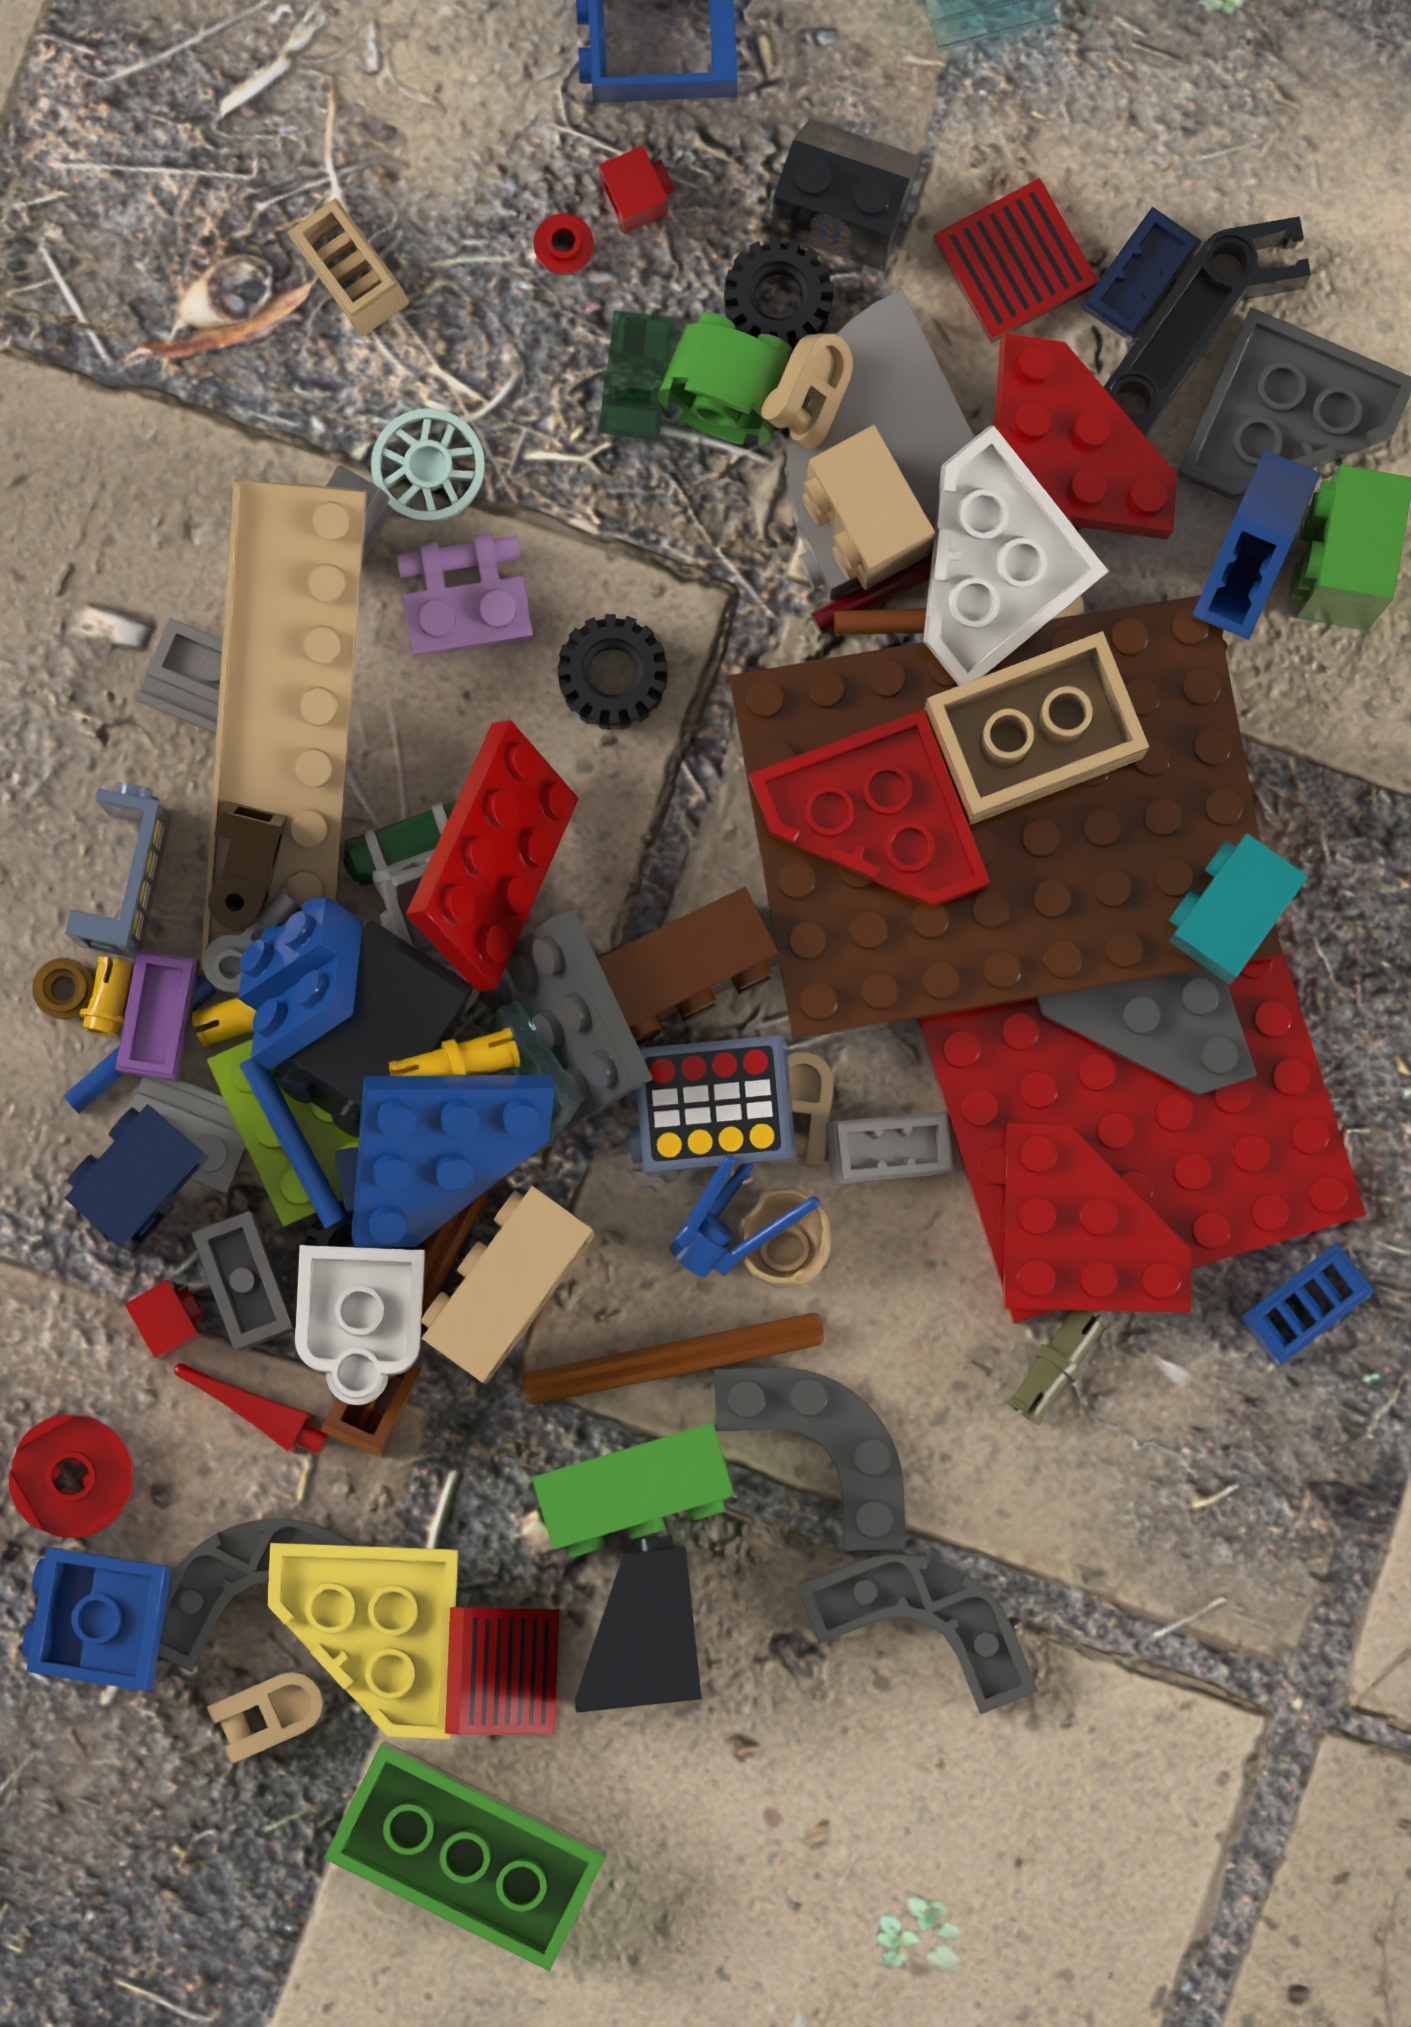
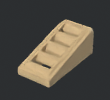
(370, 298)

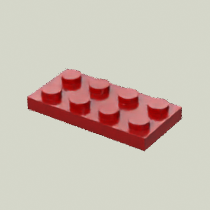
(492, 856)

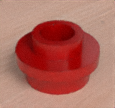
(569, 261)

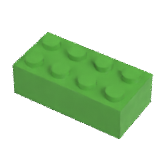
(466, 1855)

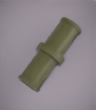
(1057, 1364)

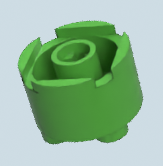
(724, 379)

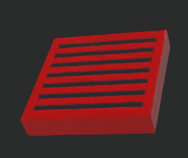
(1015, 260)
(502, 1671)

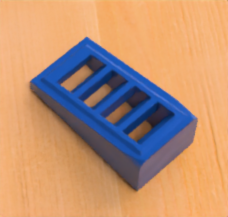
(1266, 1333)

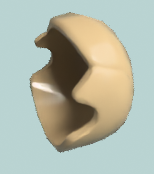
(796, 1252)

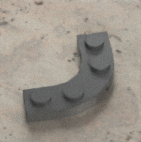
(844, 1428)
(217, 1573)
(933, 1594)

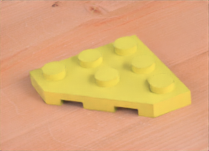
(374, 1625)

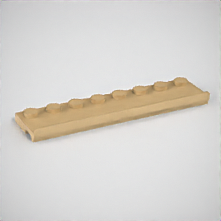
(288, 676)

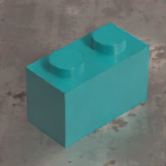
(1236, 908)

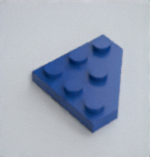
(438, 1147)

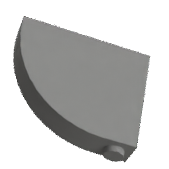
(909, 402)

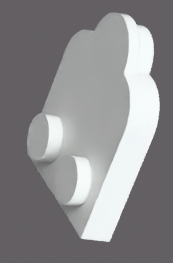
(359, 1316)

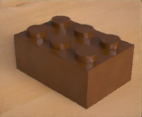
(690, 963)

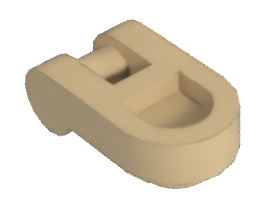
(817, 368)
(811, 1096)
(289, 1707)

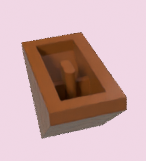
(373, 1423)

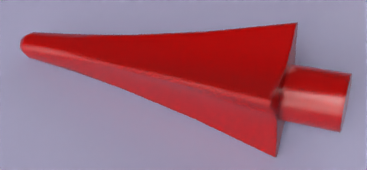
(281, 1423)

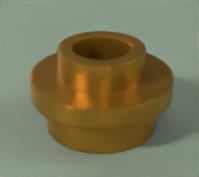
(44, 985)

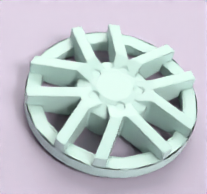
(428, 464)

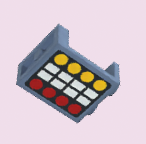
(128, 933)
(714, 1104)

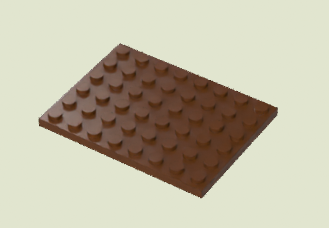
(1073, 876)

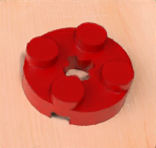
(37, 1466)

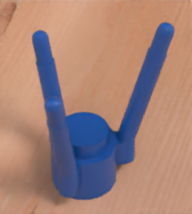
(704, 1237)

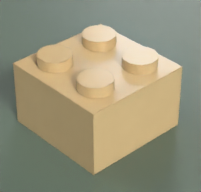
(867, 508)

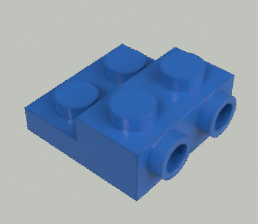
(301, 979)
(97, 1618)

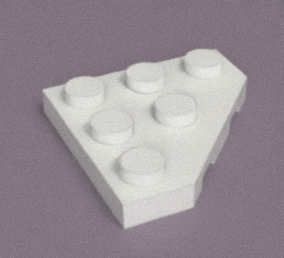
(998, 559)

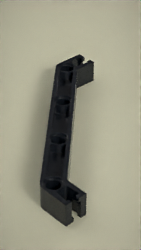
(1199, 310)

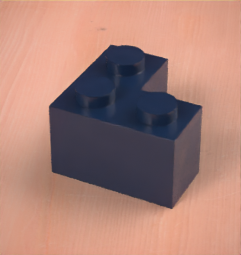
(135, 1178)

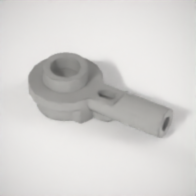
(225, 951)

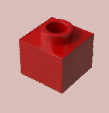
(636, 188)
(166, 1317)

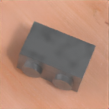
(244, 1281)

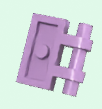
(465, 614)

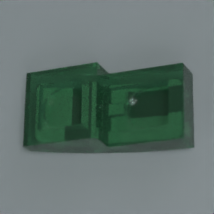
(635, 373)

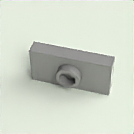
(889, 1148)

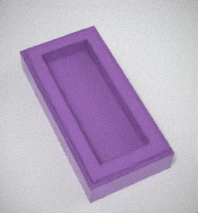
(158, 1016)

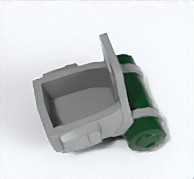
(395, 863)

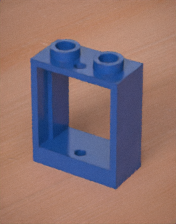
(718, 84)

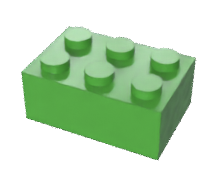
(1353, 547)
(634, 1490)

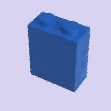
(1256, 544)

